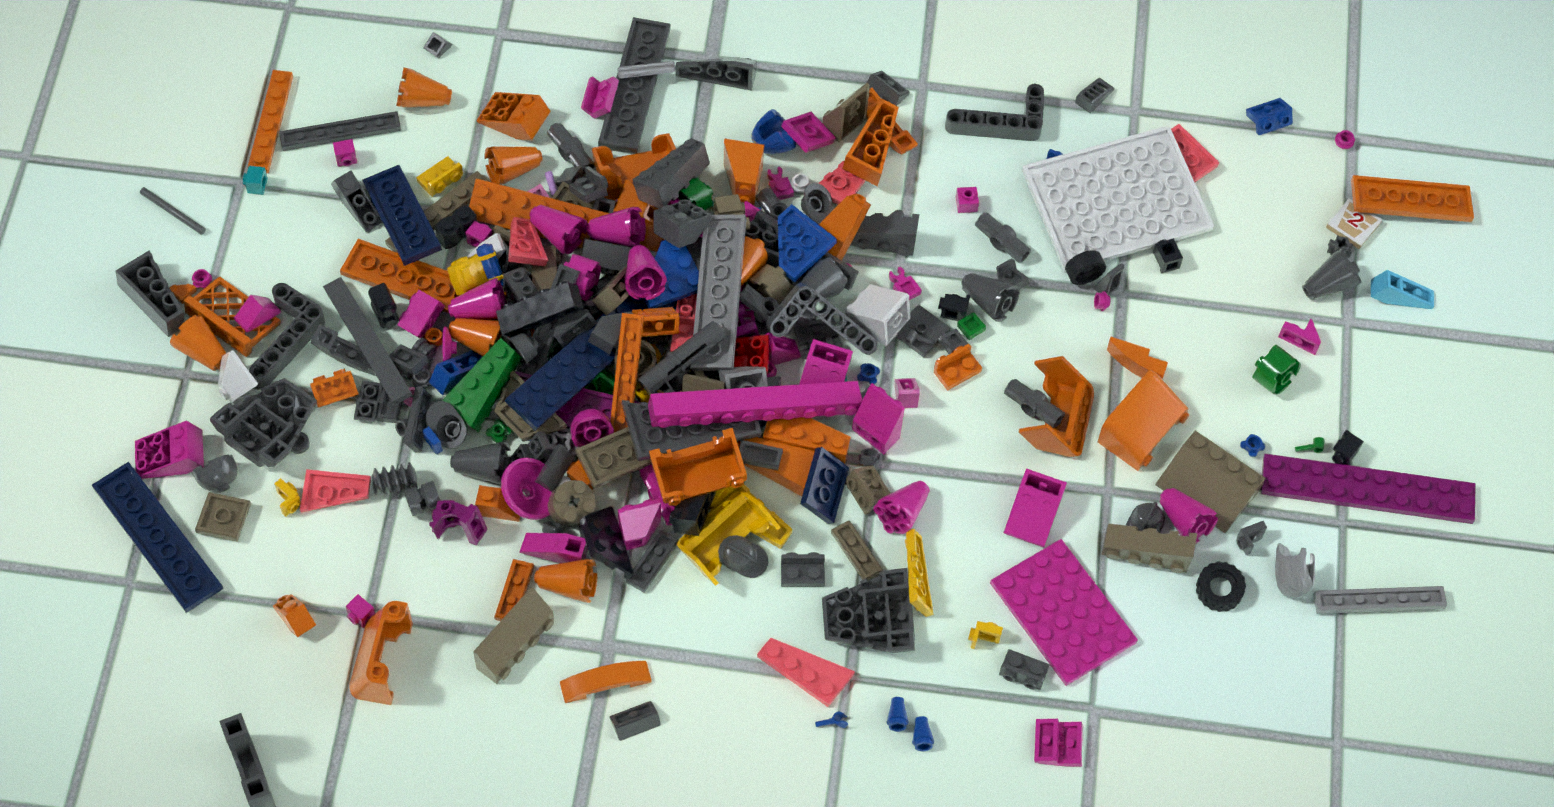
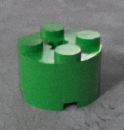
(698, 194)
(1276, 370)

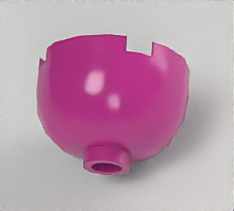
(590, 426)

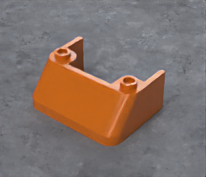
(1072, 395)

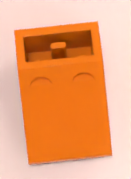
(515, 114)

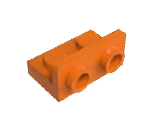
(956, 367)
(334, 388)

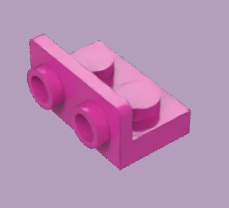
(599, 96)

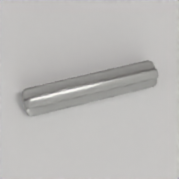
(646, 69)

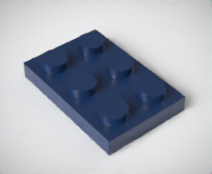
(824, 485)

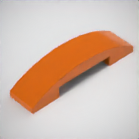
(900, 140)
(604, 678)

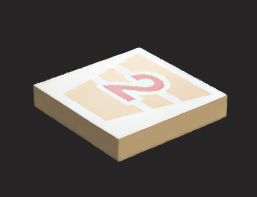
(1354, 225)

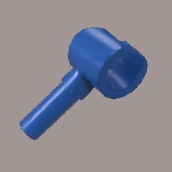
(834, 720)

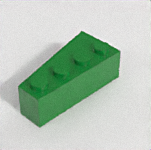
(483, 384)

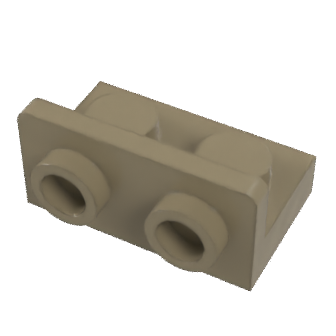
(866, 487)

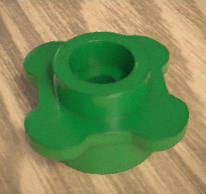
(498, 437)

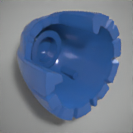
(771, 134)

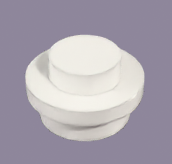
(800, 182)

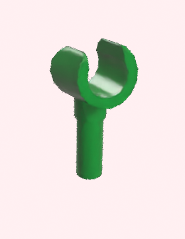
(1317, 446)

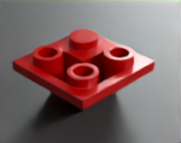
(752, 352)

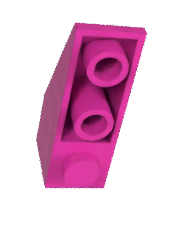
(554, 547)

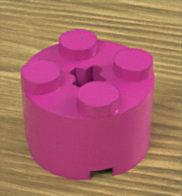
(589, 274)

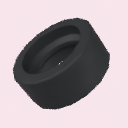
(1085, 267)

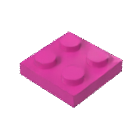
(808, 132)

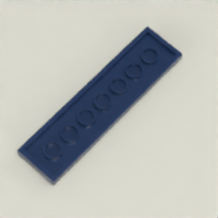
(157, 537)

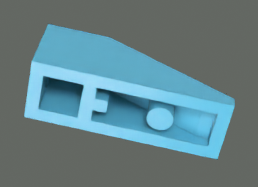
(1398, 290)

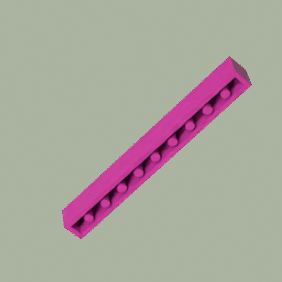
(754, 404)

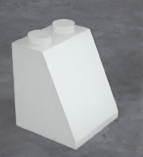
(880, 312)

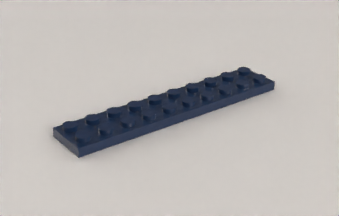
(566, 373)

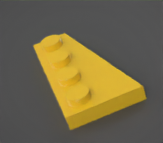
(771, 535)
(917, 574)

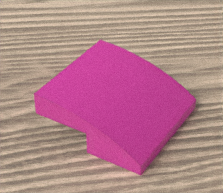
(1058, 743)

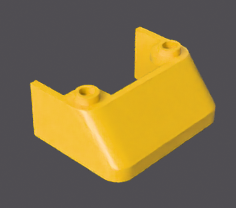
(733, 516)

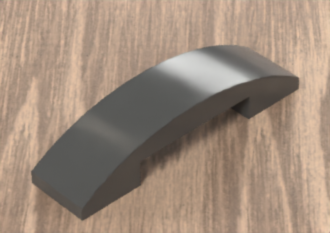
(340, 349)

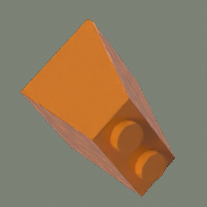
(743, 168)

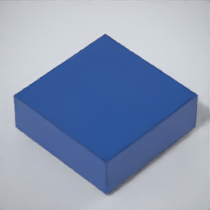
(432, 440)

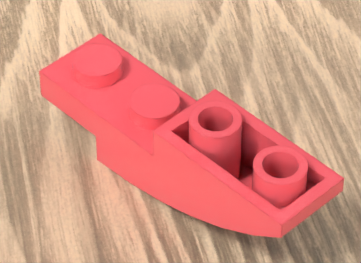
(686, 309)

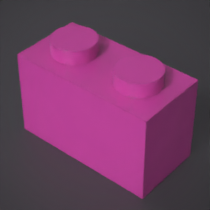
(420, 314)

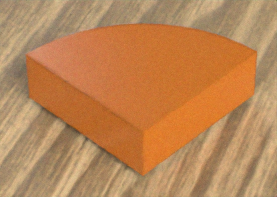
(183, 291)

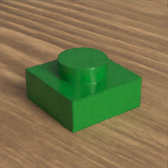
(971, 326)

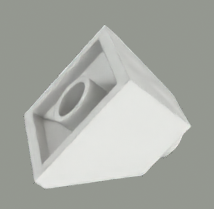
(234, 377)

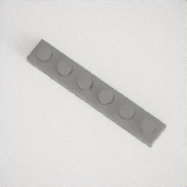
(1380, 599)

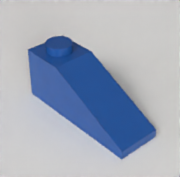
(450, 372)

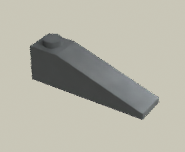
(728, 72)

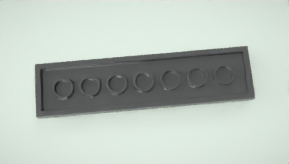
(633, 96)

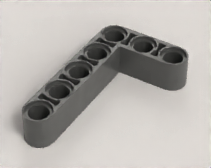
(1000, 124)
(824, 314)
(290, 335)

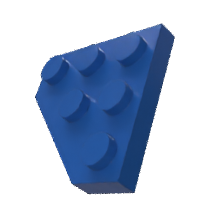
(800, 242)
(680, 274)

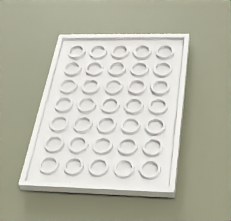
(1117, 196)

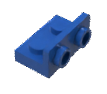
(1270, 115)

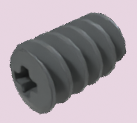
(394, 478)

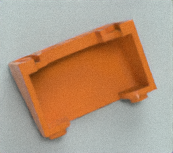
(630, 166)
(1142, 420)
(699, 468)
(369, 674)

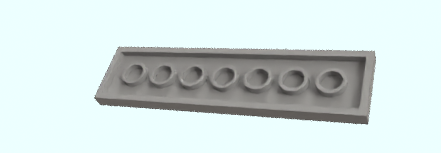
(720, 287)

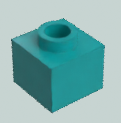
(255, 180)

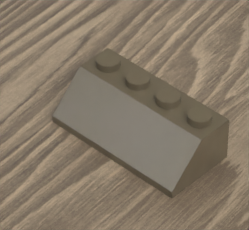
(513, 636)

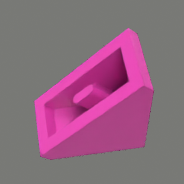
(256, 312)
(782, 349)
(907, 392)

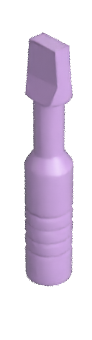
(551, 182)

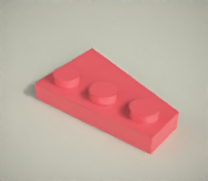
(332, 488)

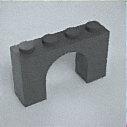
(247, 762)

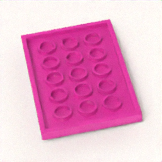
(1063, 612)

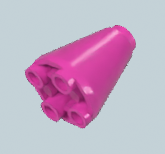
(901, 508)

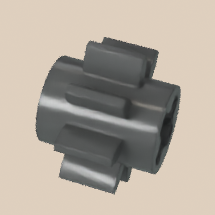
(1340, 242)

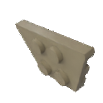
(515, 422)

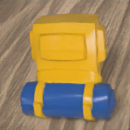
(474, 271)

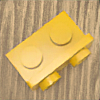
(440, 176)

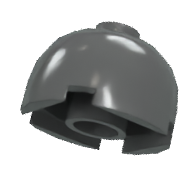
(217, 473)

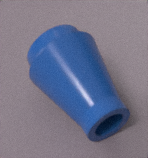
(897, 715)
(922, 735)

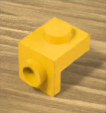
(289, 494)
(986, 631)

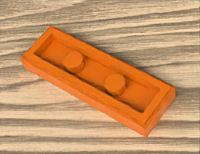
(515, 587)

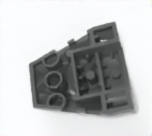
(267, 423)
(872, 614)

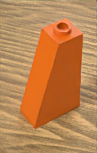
(845, 222)
(793, 465)

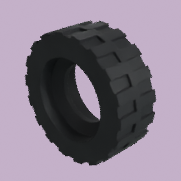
(1226, 571)

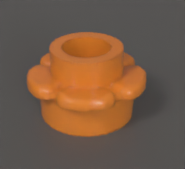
(434, 333)

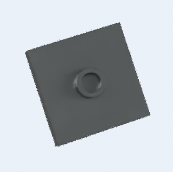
(926, 326)

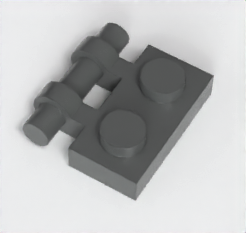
(815, 330)

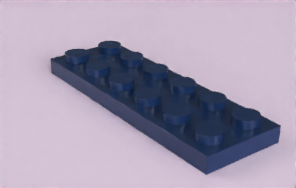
(402, 215)

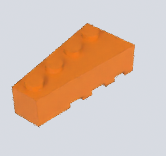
(871, 146)
(809, 435)

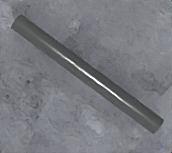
(172, 210)

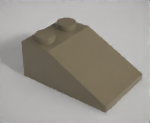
(848, 113)

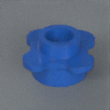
(868, 368)
(1254, 440)

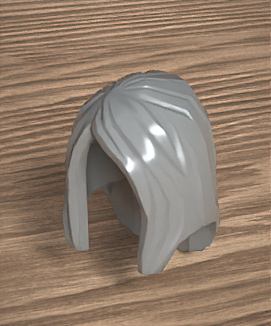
(1292, 573)

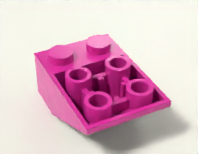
(826, 363)
(879, 419)
(170, 451)
(1035, 507)

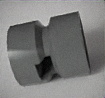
(422, 498)

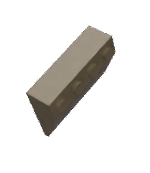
(1212, 478)

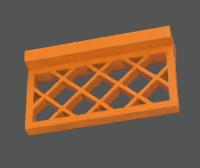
(221, 324)

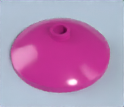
(521, 477)

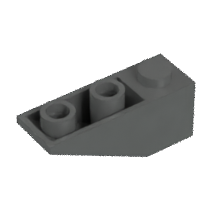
(356, 201)

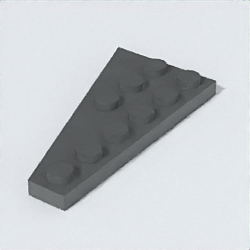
(676, 437)

